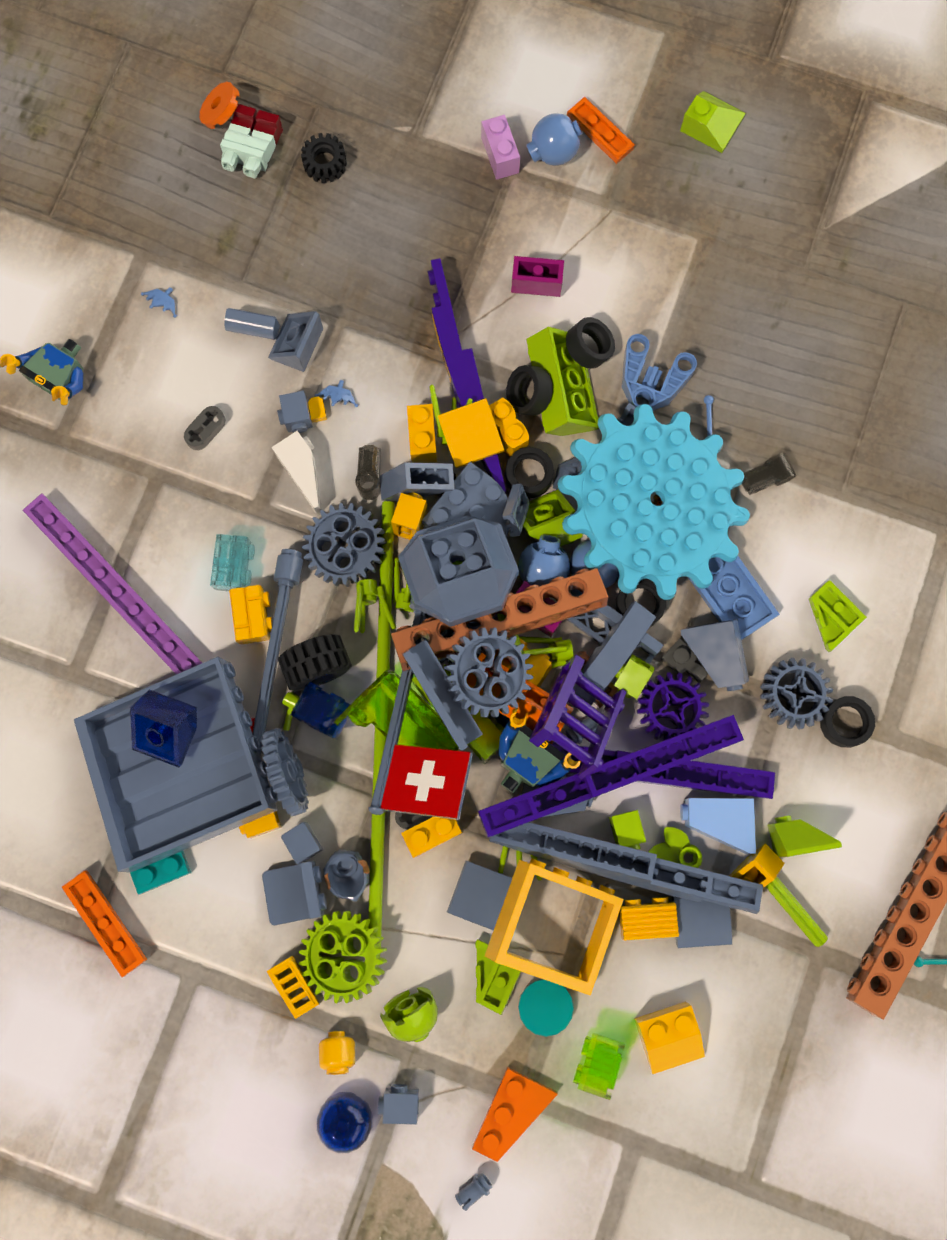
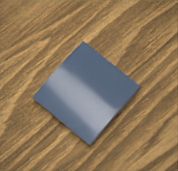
(479, 895)
(702, 924)

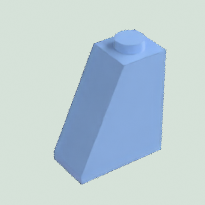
(722, 819)

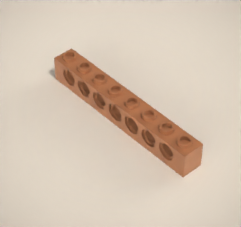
(567, 606)
(917, 930)

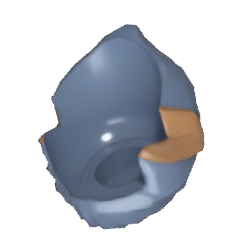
(346, 874)

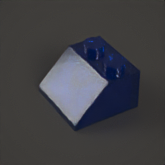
(162, 727)

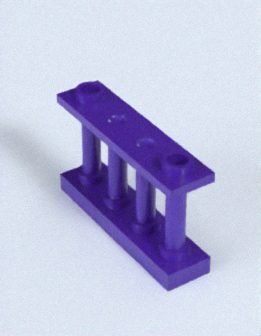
(556, 711)

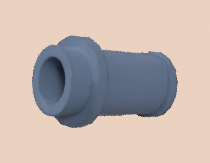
(575, 737)
(474, 1191)

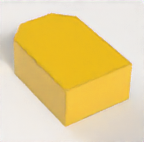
(317, 409)

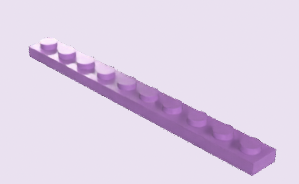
(111, 585)

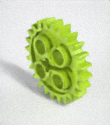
(344, 930)

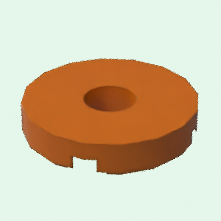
(219, 105)

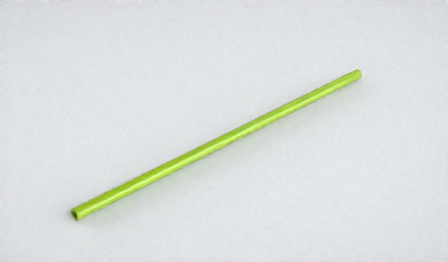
(383, 664)

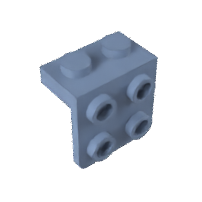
(294, 893)

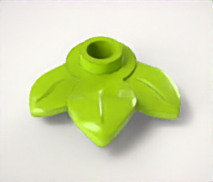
(675, 847)

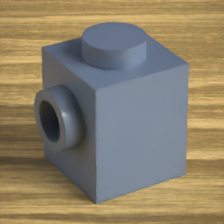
(295, 412)
(399, 1105)

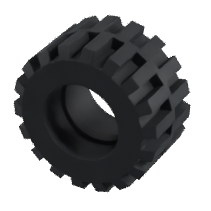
(314, 661)

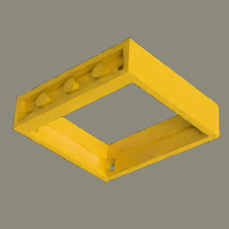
(511, 912)

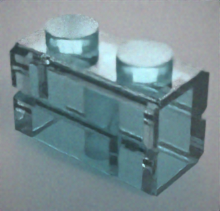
(231, 562)

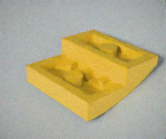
(471, 433)

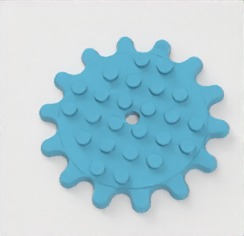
(628, 527)

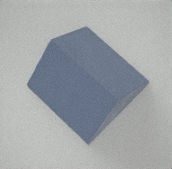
(297, 340)

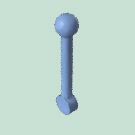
(708, 400)

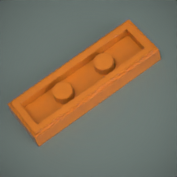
(601, 130)

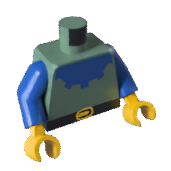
(50, 369)
(528, 762)

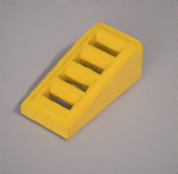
(302, 982)

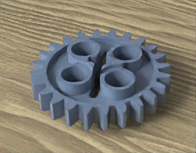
(360, 558)
(466, 662)
(285, 772)

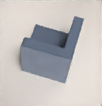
(301, 843)

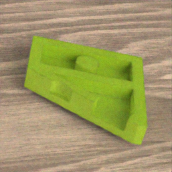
(834, 614)

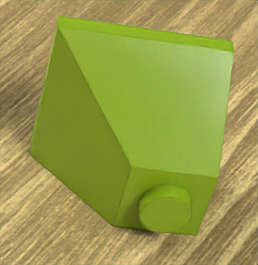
(711, 121)
(547, 515)
(798, 837)

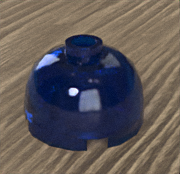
(344, 1122)

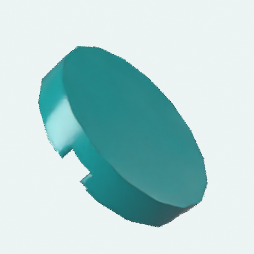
(545, 1007)

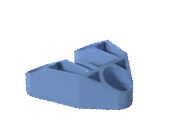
(632, 368)

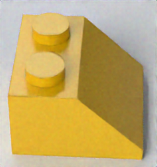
(670, 1037)

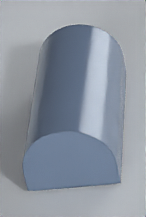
(251, 324)

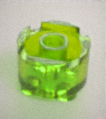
(600, 1065)

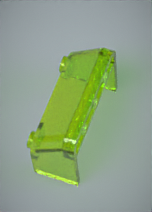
(420, 723)

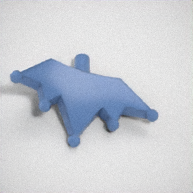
(161, 299)
(337, 394)

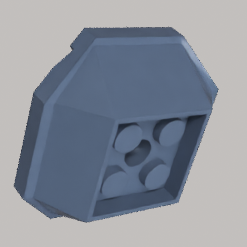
(463, 590)

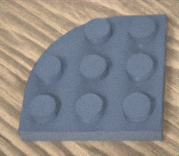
(474, 495)

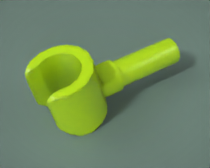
(289, 700)

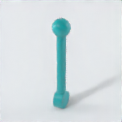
(919, 962)

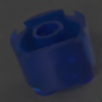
(320, 710)

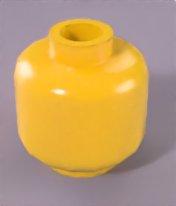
(336, 1053)

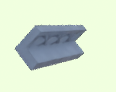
(611, 618)
(431, 678)

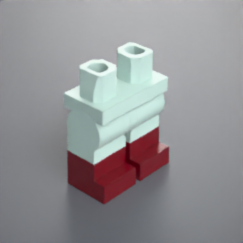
(250, 140)

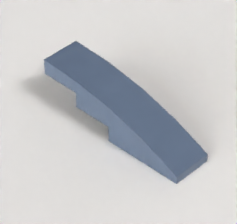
(615, 649)

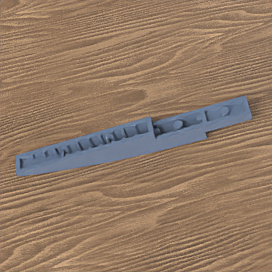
(632, 866)

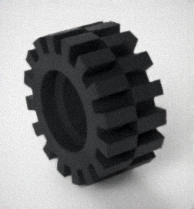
(319, 146)

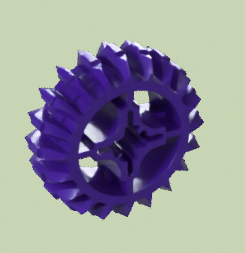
(668, 696)

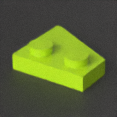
(494, 981)

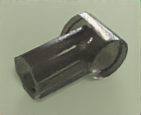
(369, 471)
(773, 472)

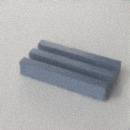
(516, 510)

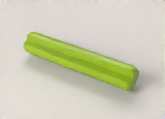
(797, 912)

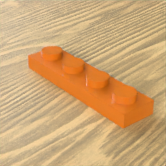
(104, 923)

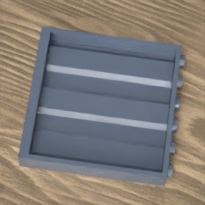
(162, 808)

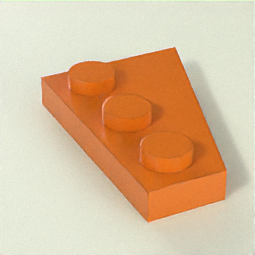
(511, 1113)

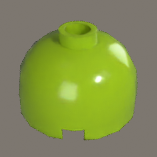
(411, 1016)

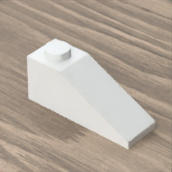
(299, 463)

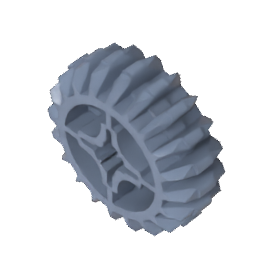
(801, 672)

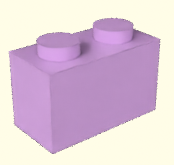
(500, 147)

